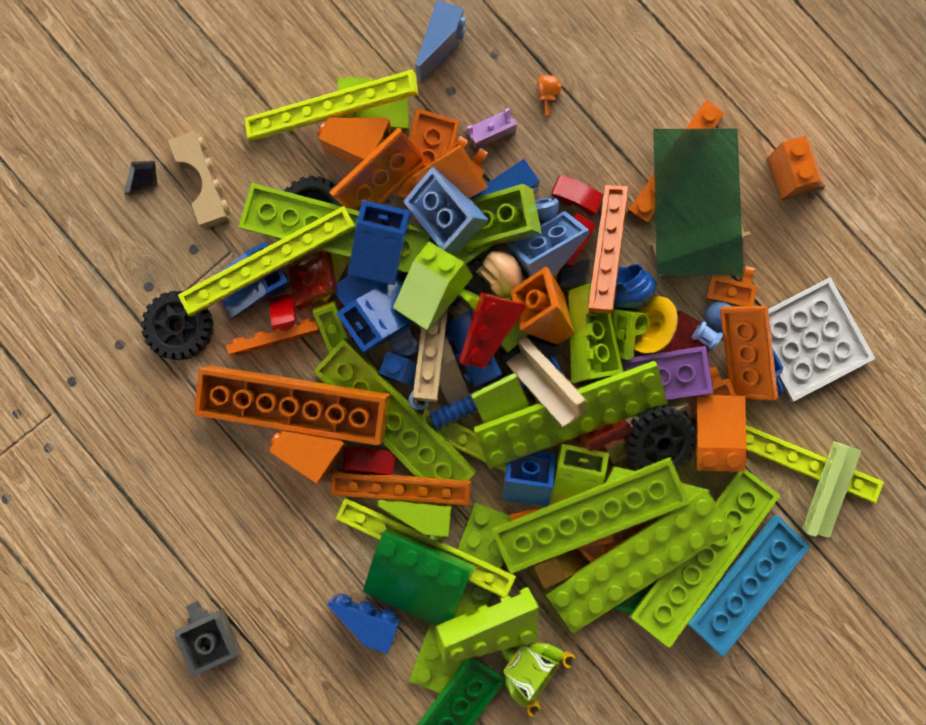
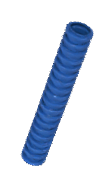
(466, 406)

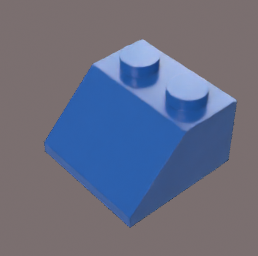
(530, 479)

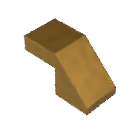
(559, 568)

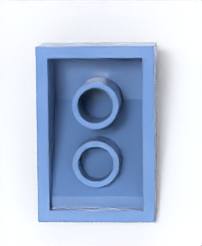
(441, 37)
(445, 212)
(551, 248)

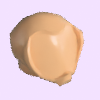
(501, 273)

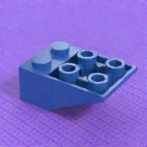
(379, 242)
(256, 292)
(372, 317)
(369, 625)

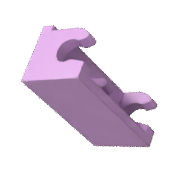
(491, 129)

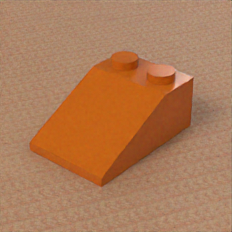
(720, 433)

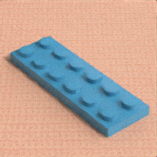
(748, 585)

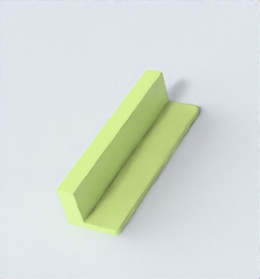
(831, 490)

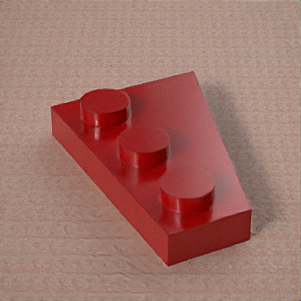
(489, 328)

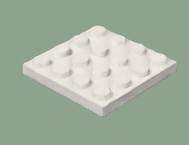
(815, 339)

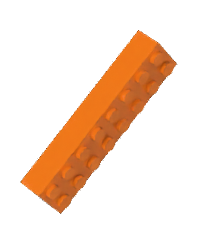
(292, 404)

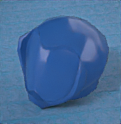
(634, 287)

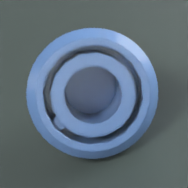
(547, 208)
(712, 315)

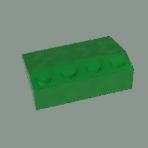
(417, 577)

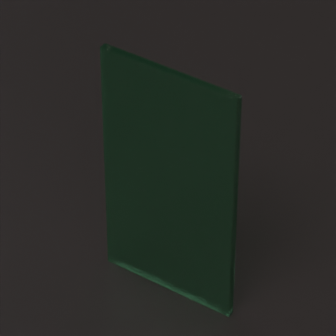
(697, 202)

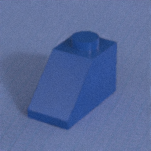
(399, 369)

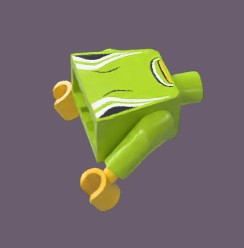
(531, 670)

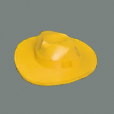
(661, 326)

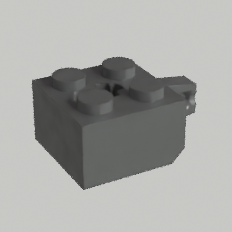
(207, 626)

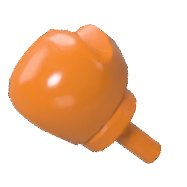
(548, 88)

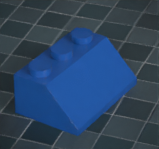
(457, 333)

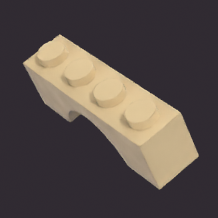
(209, 206)

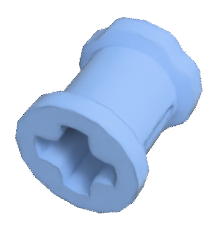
(707, 336)
(418, 406)

